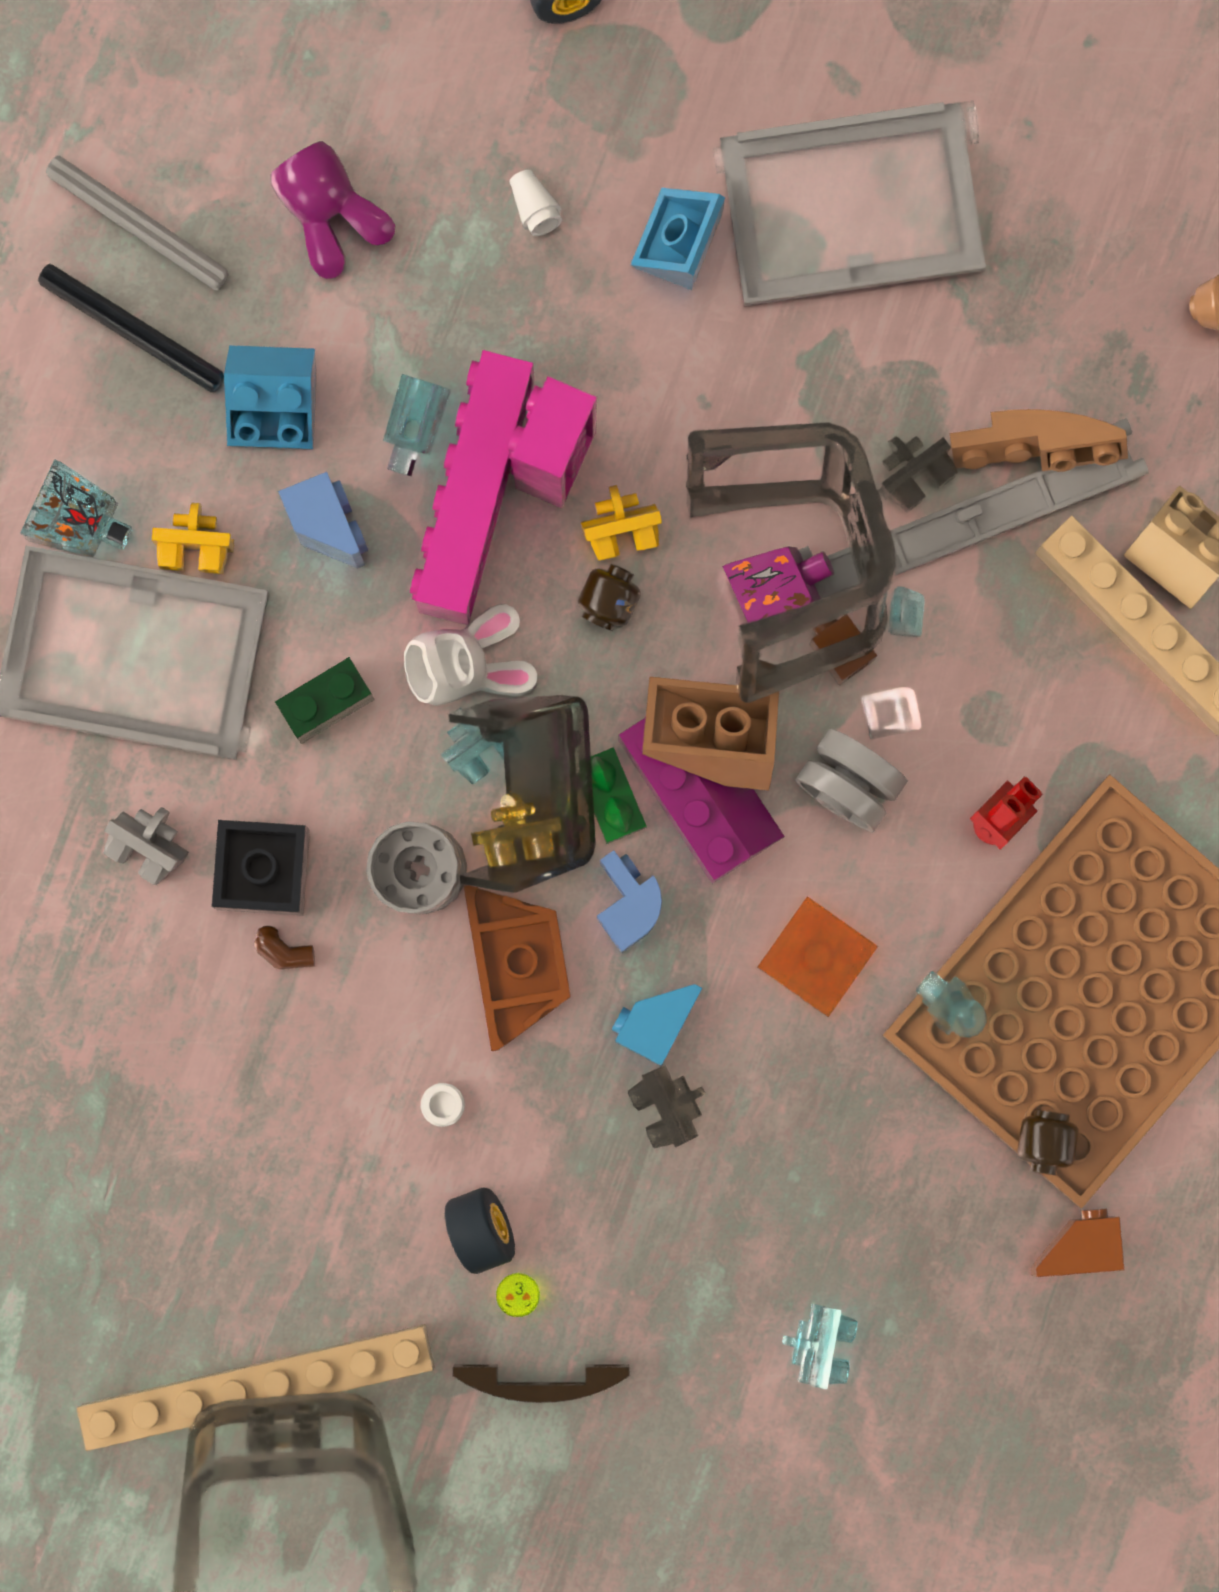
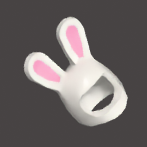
(452, 662)

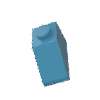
(655, 1023)

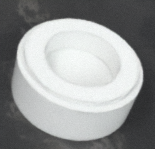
(442, 1104)

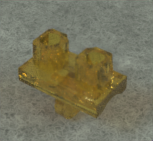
(499, 841)

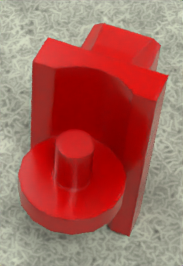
(1006, 812)

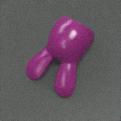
(317, 189)

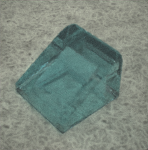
(906, 612)

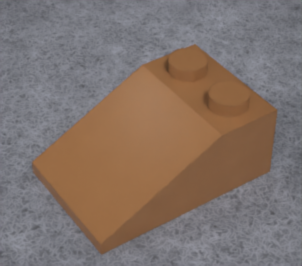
(711, 731)

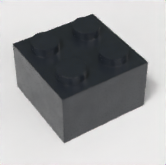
(260, 867)

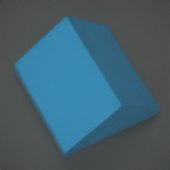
(678, 235)

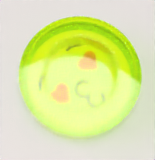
(518, 1294)

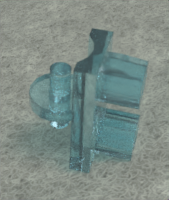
(465, 753)
(952, 1006)
(816, 1345)

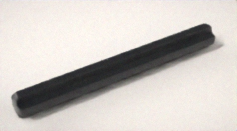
(131, 328)

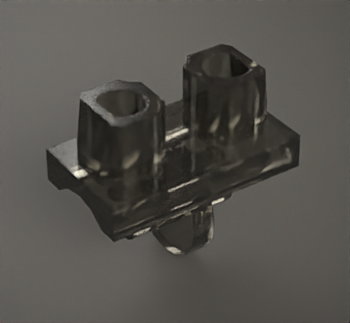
(902, 484)
(674, 1103)

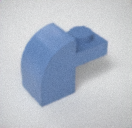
(637, 911)

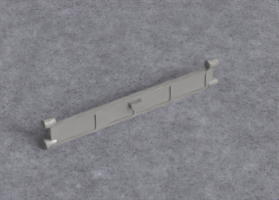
(988, 515)

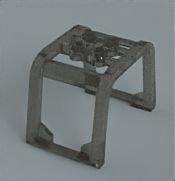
(863, 525)
(369, 1459)

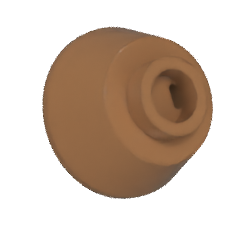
(1205, 304)

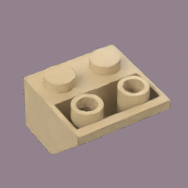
(1180, 547)

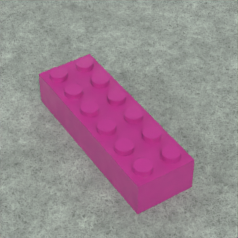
(474, 488)

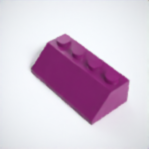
(715, 821)

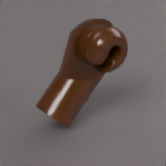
(279, 954)

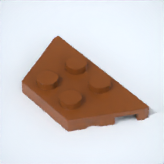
(516, 962)

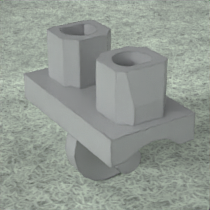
(150, 838)

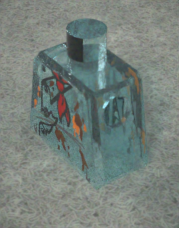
(418, 402)
(74, 515)

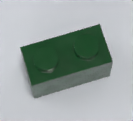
(324, 700)

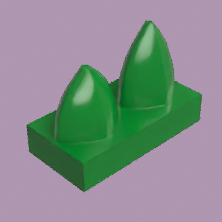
(613, 798)

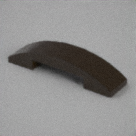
(485, 1379)

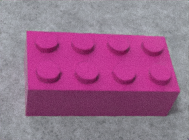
(553, 442)

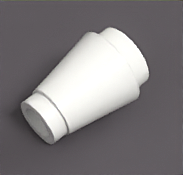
(535, 204)

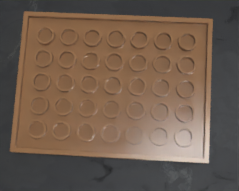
(1089, 986)

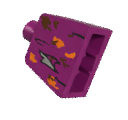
(777, 581)

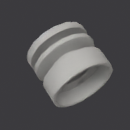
(391, 862)

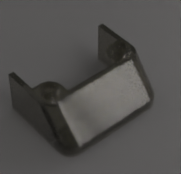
(545, 765)

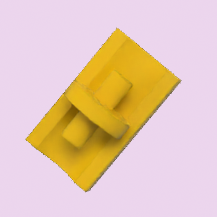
(603, 530)
(173, 542)

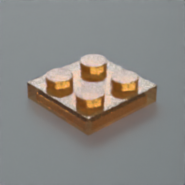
(817, 956)

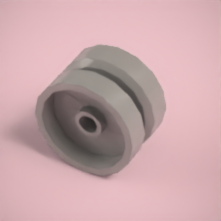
(852, 778)

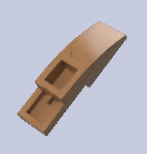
(1055, 436)

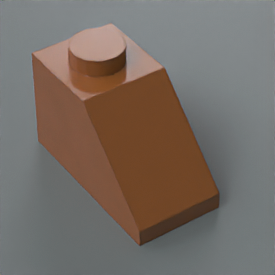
(1083, 1247)

